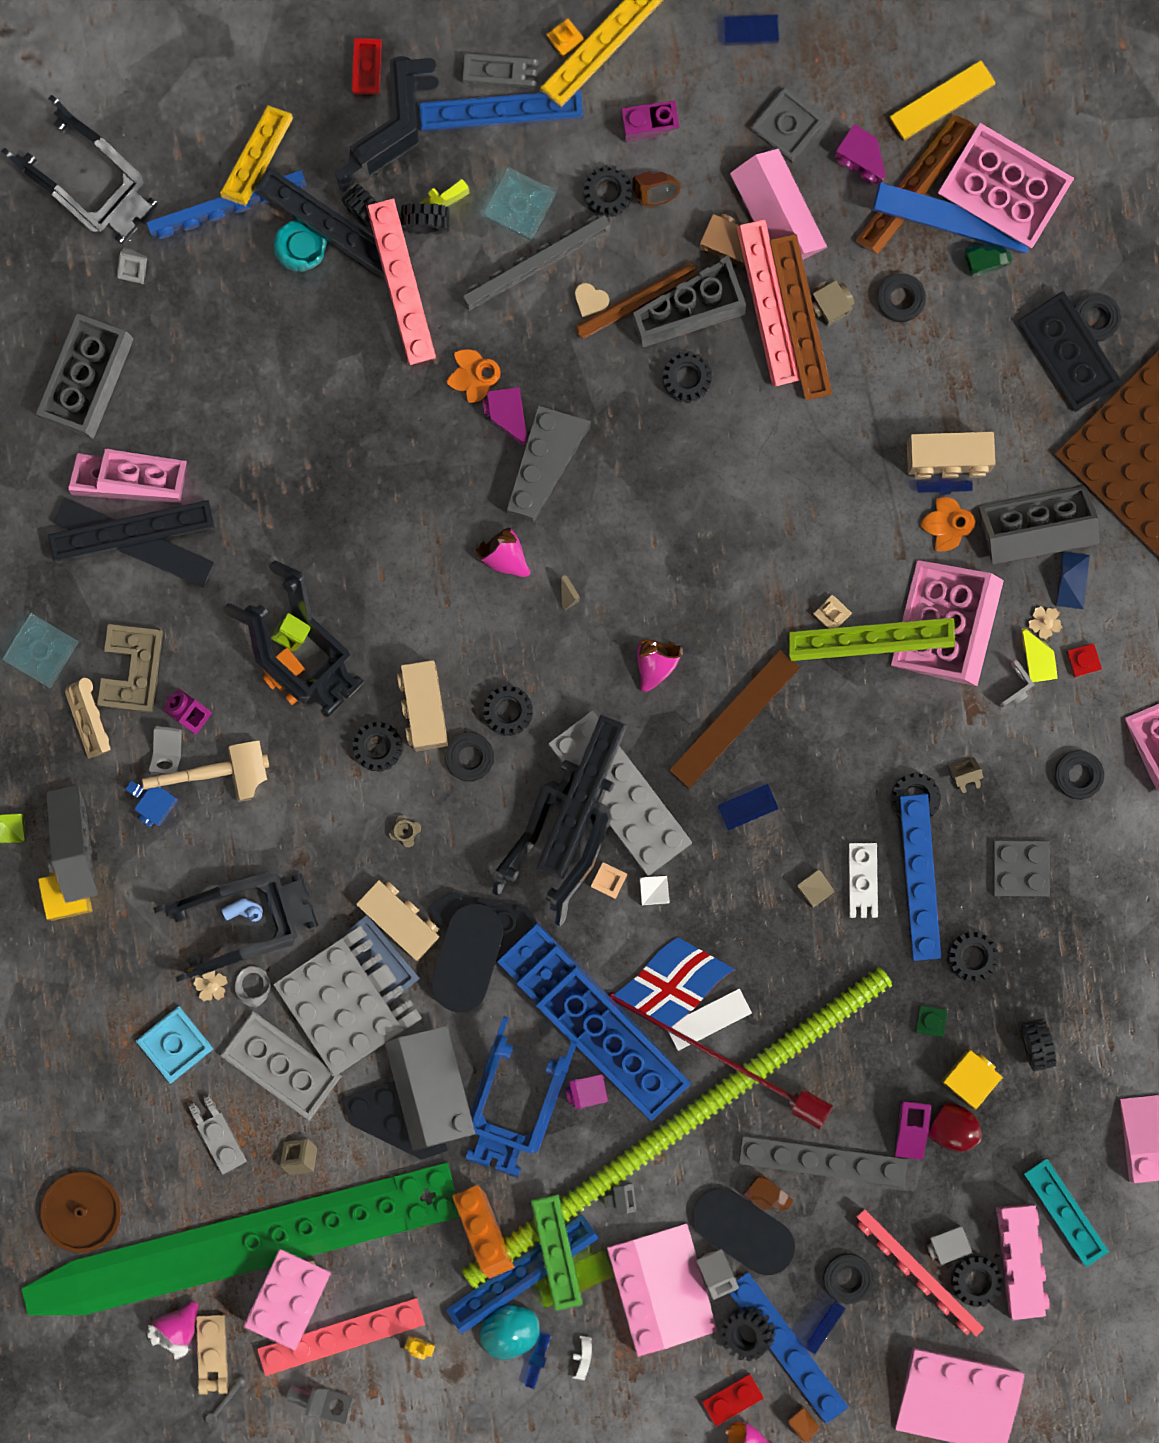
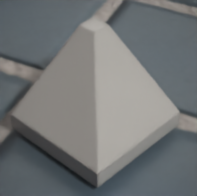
(131, 266)

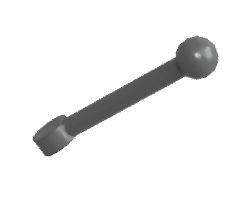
(211, 1418)

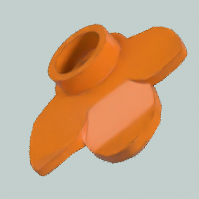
(470, 377)
(944, 524)

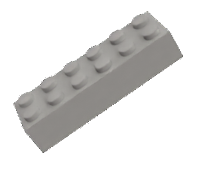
(636, 810)

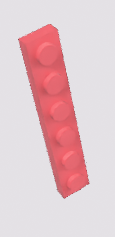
(400, 281)
(768, 302)
(926, 1281)
(343, 1336)

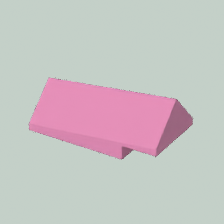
(773, 195)
(128, 477)

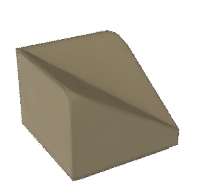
(815, 888)
(298, 1156)

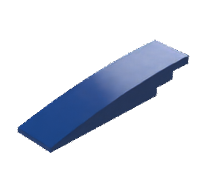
(593, 1021)

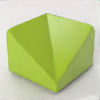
(291, 632)
(12, 828)

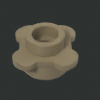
(397, 832)

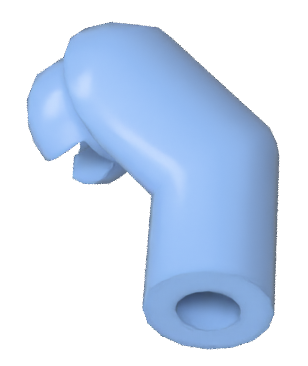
(243, 907)

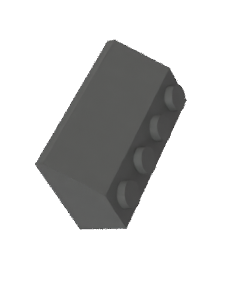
(1039, 524)

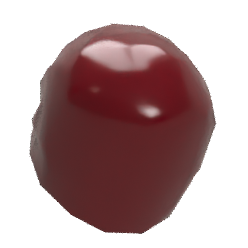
(956, 1129)

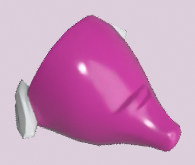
(174, 1329)

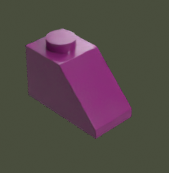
(507, 412)

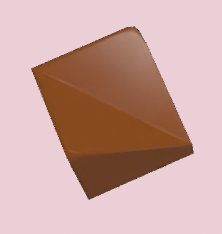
(803, 1424)

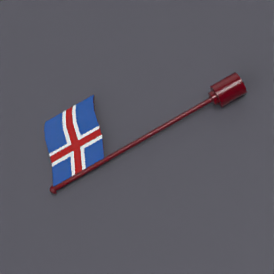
(674, 987)

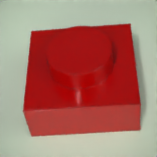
(1084, 660)

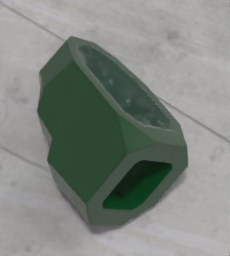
(986, 259)

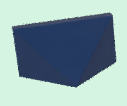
(1072, 580)

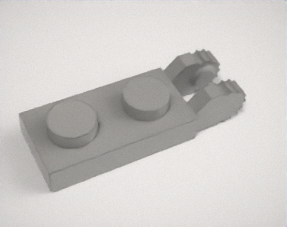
(218, 1137)

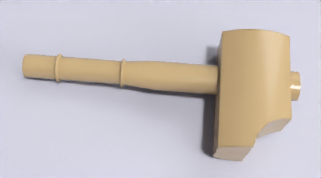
(244, 764)

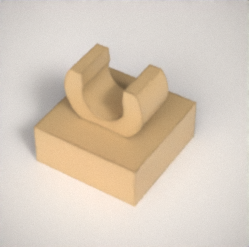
(832, 613)

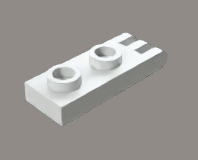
(863, 879)

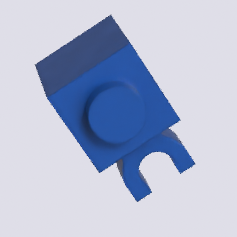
(153, 804)

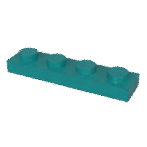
(1066, 1212)

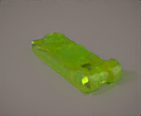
(588, 1272)

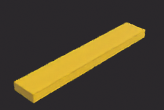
(597, 49)

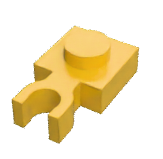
(419, 1348)

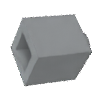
(948, 1245)
(717, 1274)

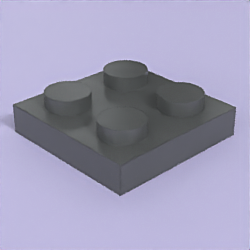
(1021, 868)

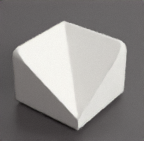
(654, 890)

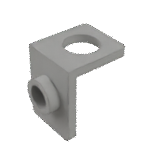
(1021, 694)
(166, 748)

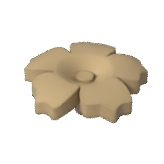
(1045, 622)
(211, 986)

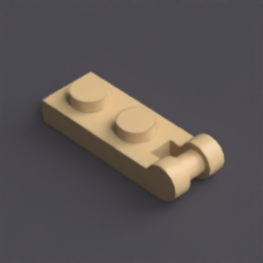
(87, 717)
(212, 1353)

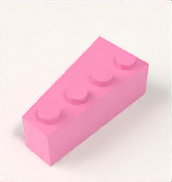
(1021, 1261)

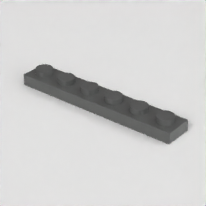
(545, 256)
(823, 1161)

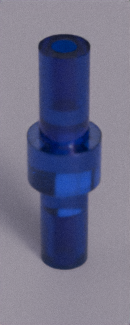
(945, 486)
(538, 1360)

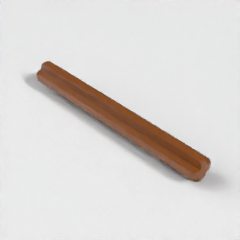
(636, 300)

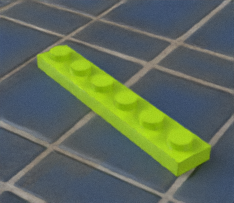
(872, 639)

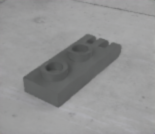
(499, 71)

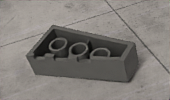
(693, 305)
(546, 455)
(69, 843)

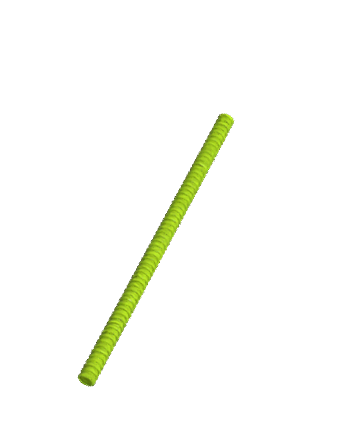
(697, 1112)

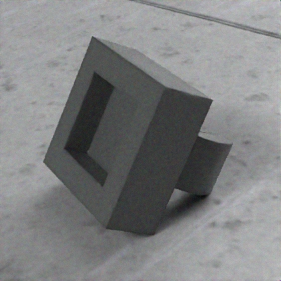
(623, 1199)

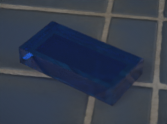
(751, 30)
(748, 807)
(824, 1327)

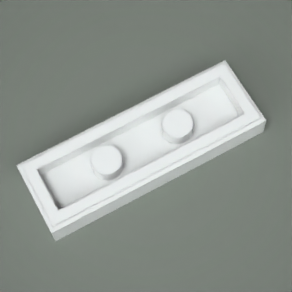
(711, 1018)

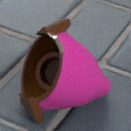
(504, 554)
(656, 662)

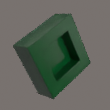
(931, 1021)

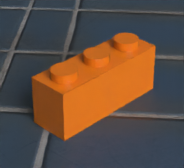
(483, 1231)

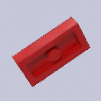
(367, 66)
(732, 1399)

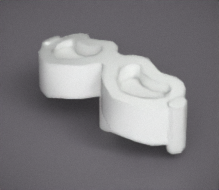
(585, 1357)

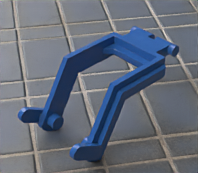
(500, 1142)

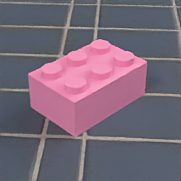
(287, 1299)

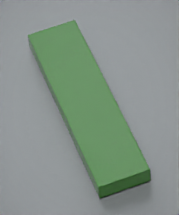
(556, 1252)

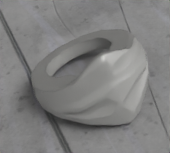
(243, 996)

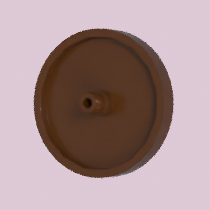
(81, 1212)

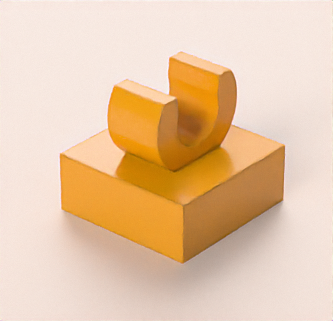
(565, 38)

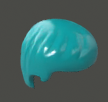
(298, 247)
(509, 1332)

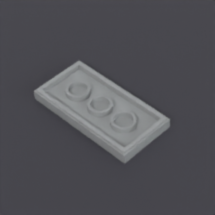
(280, 1065)

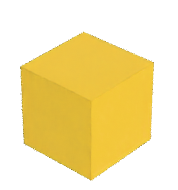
(55, 904)
(972, 1078)

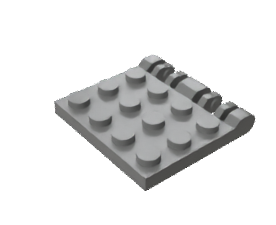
(343, 1004)

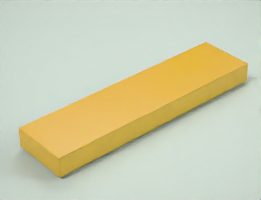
(942, 100)
(256, 155)

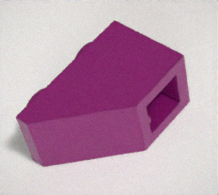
(649, 120)
(862, 153)
(587, 1091)
(912, 1130)

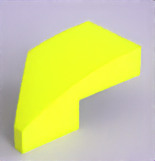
(450, 196)
(1039, 658)

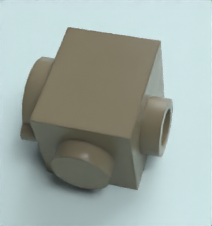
(832, 301)

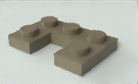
(145, 651)

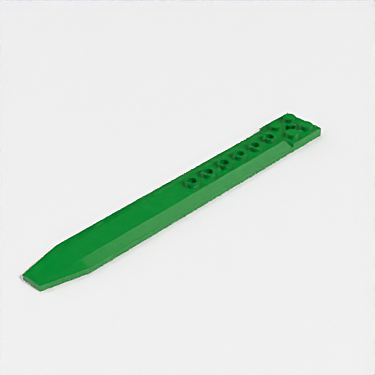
(244, 1244)

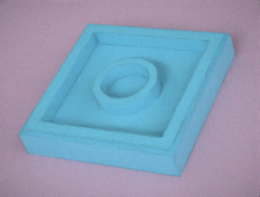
(174, 1044)

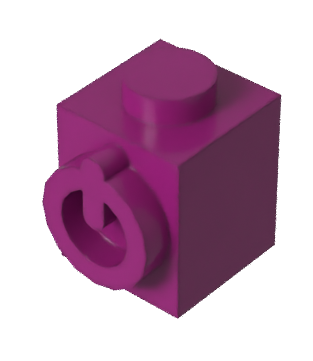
(186, 710)

